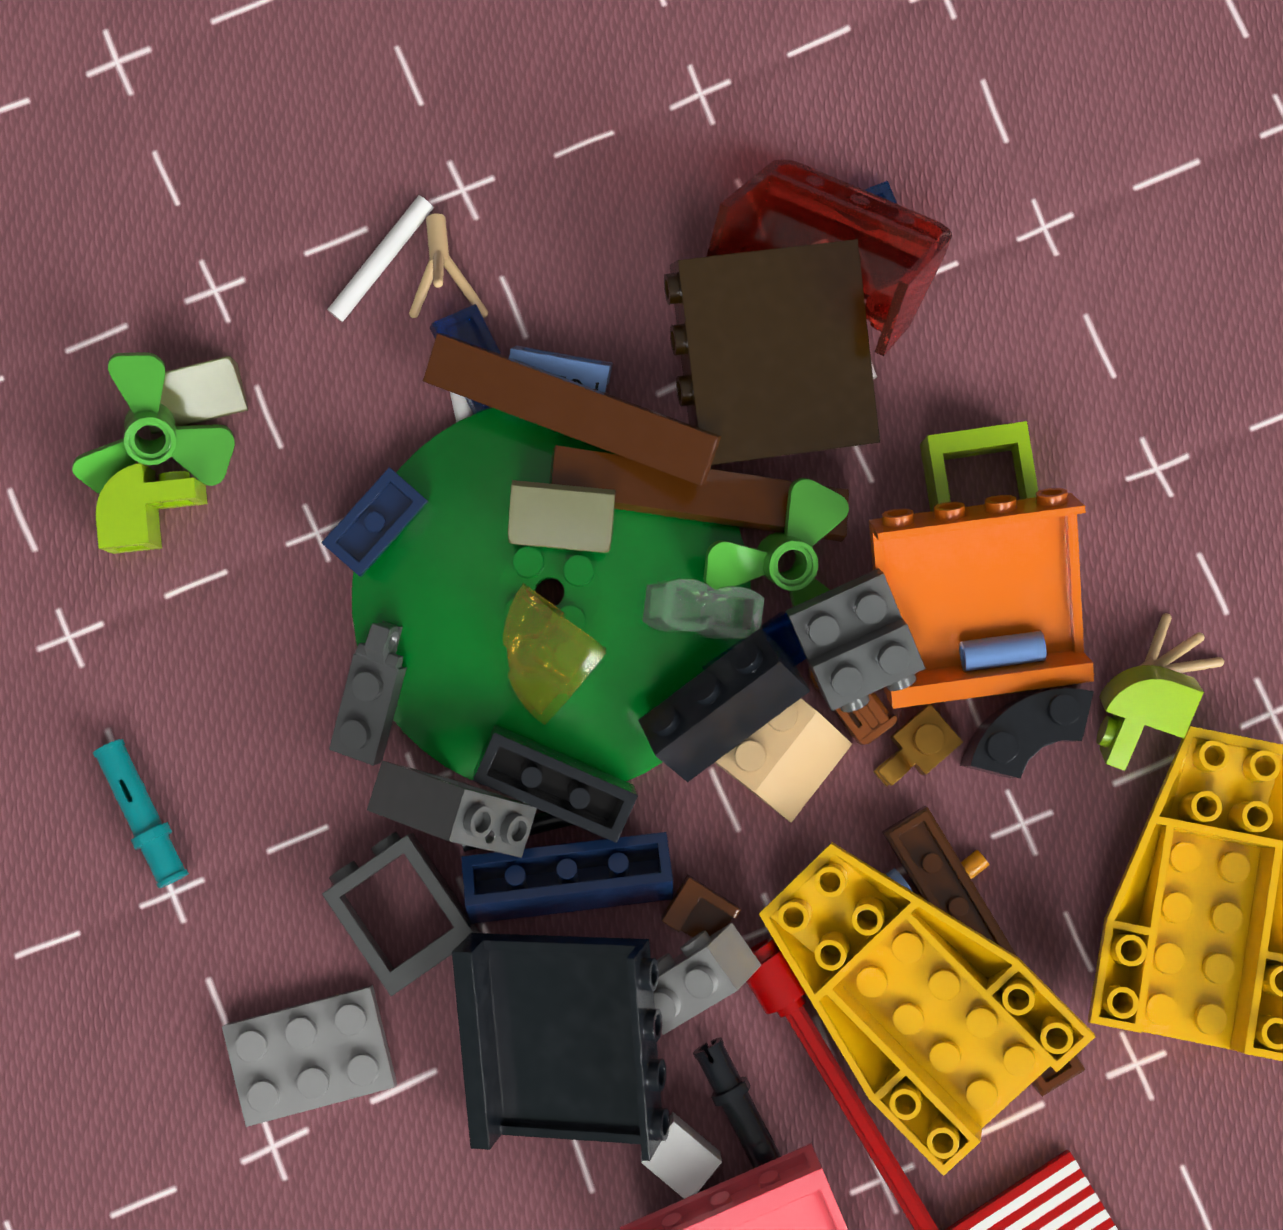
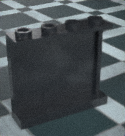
(560, 1039)

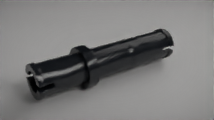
(733, 1096)

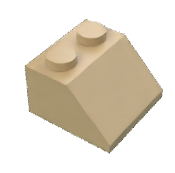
(787, 758)

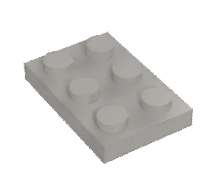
(309, 1055)

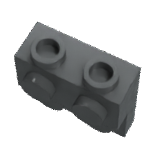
(856, 641)

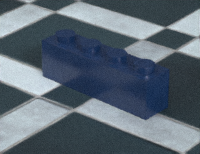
(567, 878)

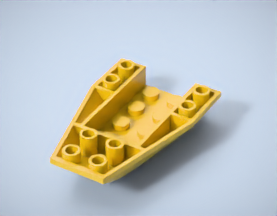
(1201, 904)
(918, 1002)

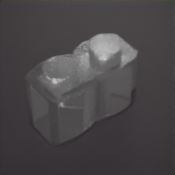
(697, 607)

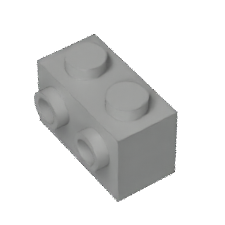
(702, 975)

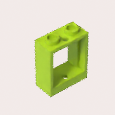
(977, 442)

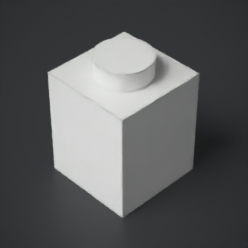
(684, 1159)

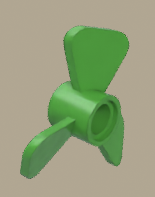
(197, 448)
(809, 517)

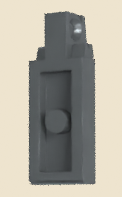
(370, 696)

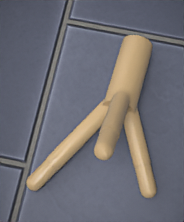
(434, 270)
(1178, 651)

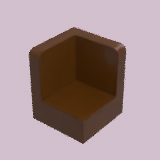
(698, 909)

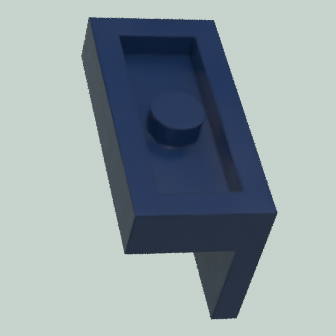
(375, 522)

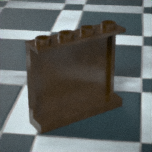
(774, 349)

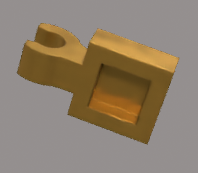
(921, 744)

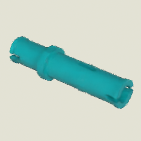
(140, 813)

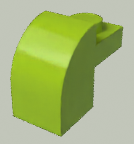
(131, 504)
(1141, 698)

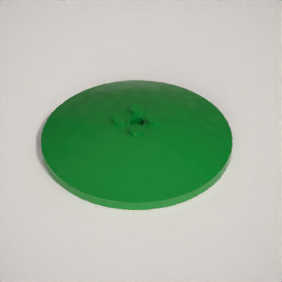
(458, 574)

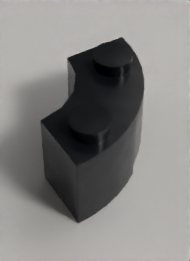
(1024, 727)

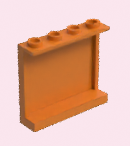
(981, 577)

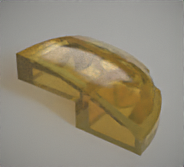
(546, 654)

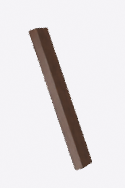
(572, 409)
(723, 499)
(946, 884)

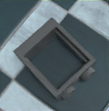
(451, 809)
(351, 876)

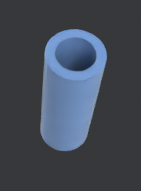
(1002, 651)

